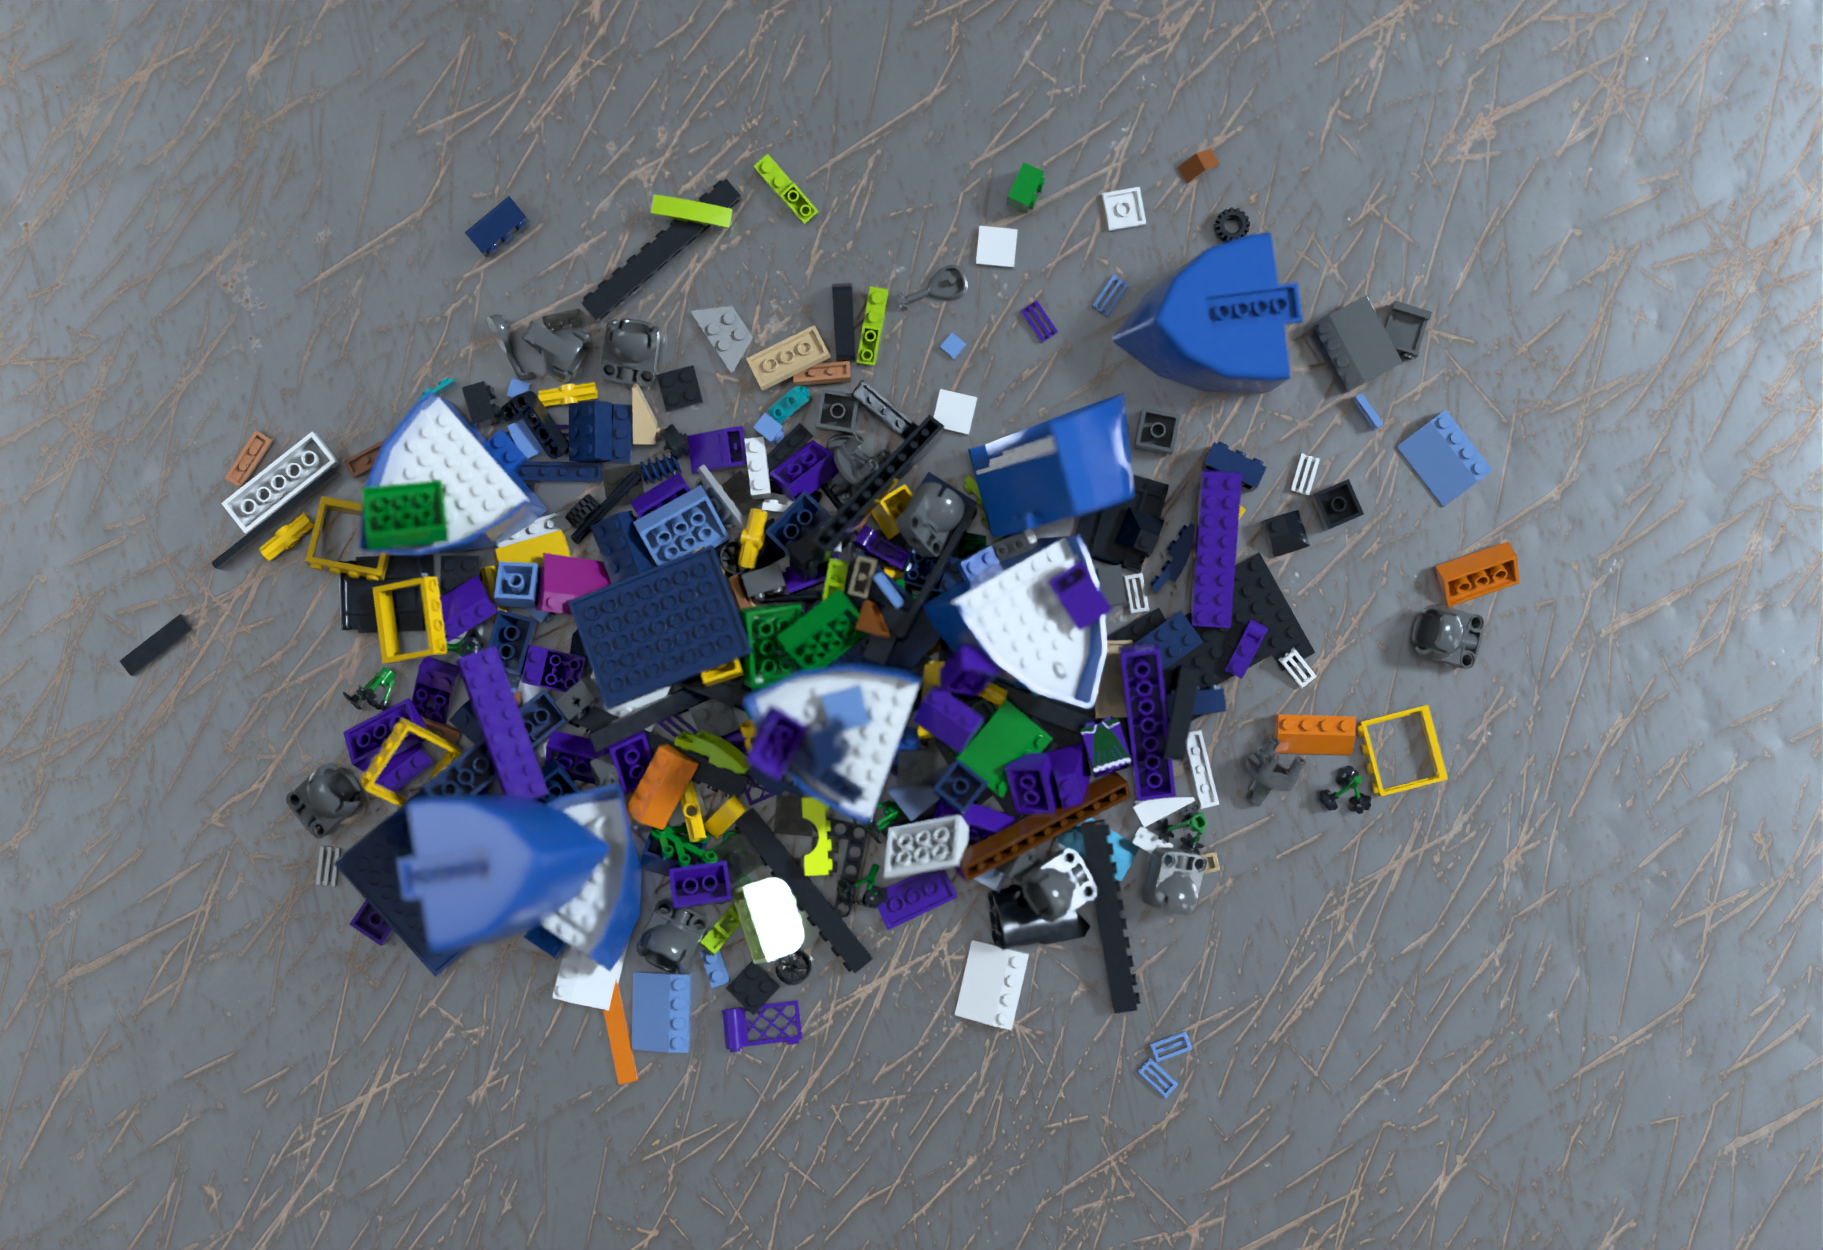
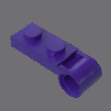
(884, 550)
(1246, 648)

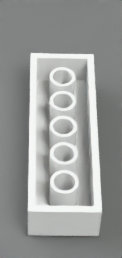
(280, 482)

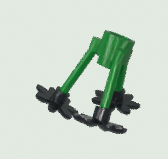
(382, 678)
(891, 814)
(1195, 821)

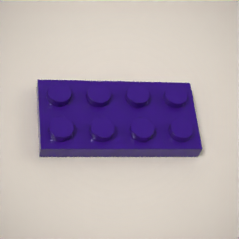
(916, 896)

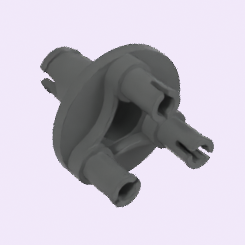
(854, 464)
(1270, 773)

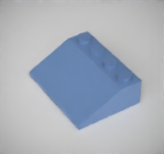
(1444, 458)
(681, 527)
(661, 1012)

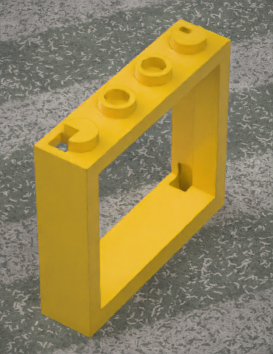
(335, 567)
(387, 621)
(1432, 742)
(389, 747)

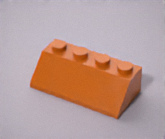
(1478, 574)
(1315, 734)
(661, 787)

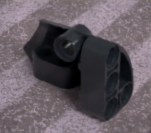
(1017, 925)

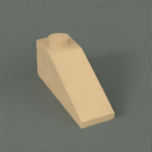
(644, 422)

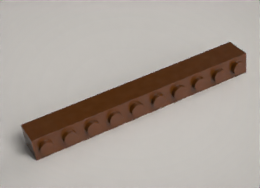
(1040, 828)

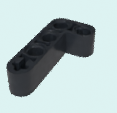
(843, 321)
(538, 426)

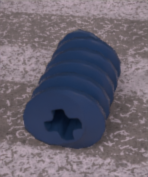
(659, 467)

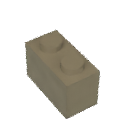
(863, 576)

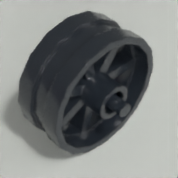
(675, 441)
(732, 560)
(793, 967)

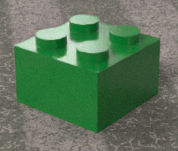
(1024, 190)

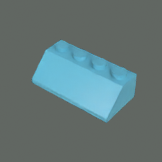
(1123, 849)

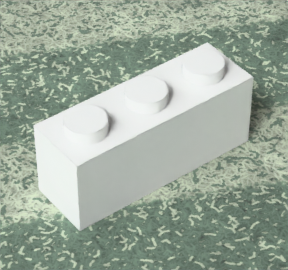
(758, 468)

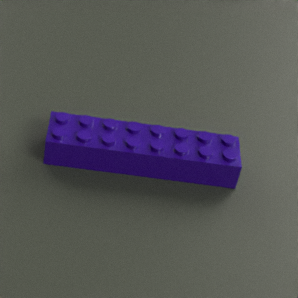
(1215, 548)
(1147, 721)
(501, 724)

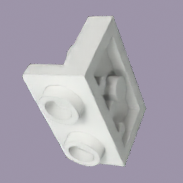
(776, 504)
(1148, 840)

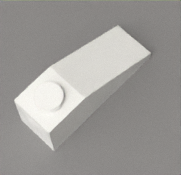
(1155, 809)

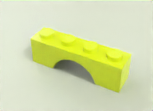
(817, 861)

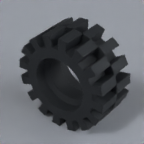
(1231, 214)
(581, 511)

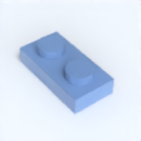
(715, 968)

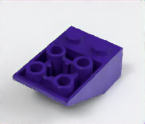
(718, 449)
(1079, 595)
(552, 669)
(435, 689)

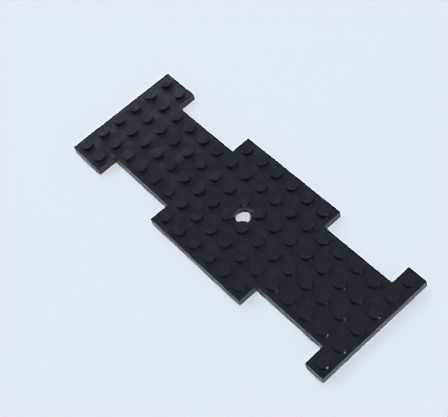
(1254, 598)

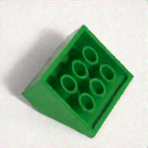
(405, 514)
(823, 632)
(769, 659)
(1001, 741)

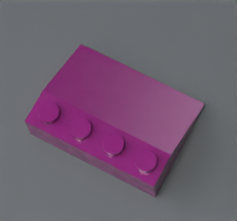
(567, 579)

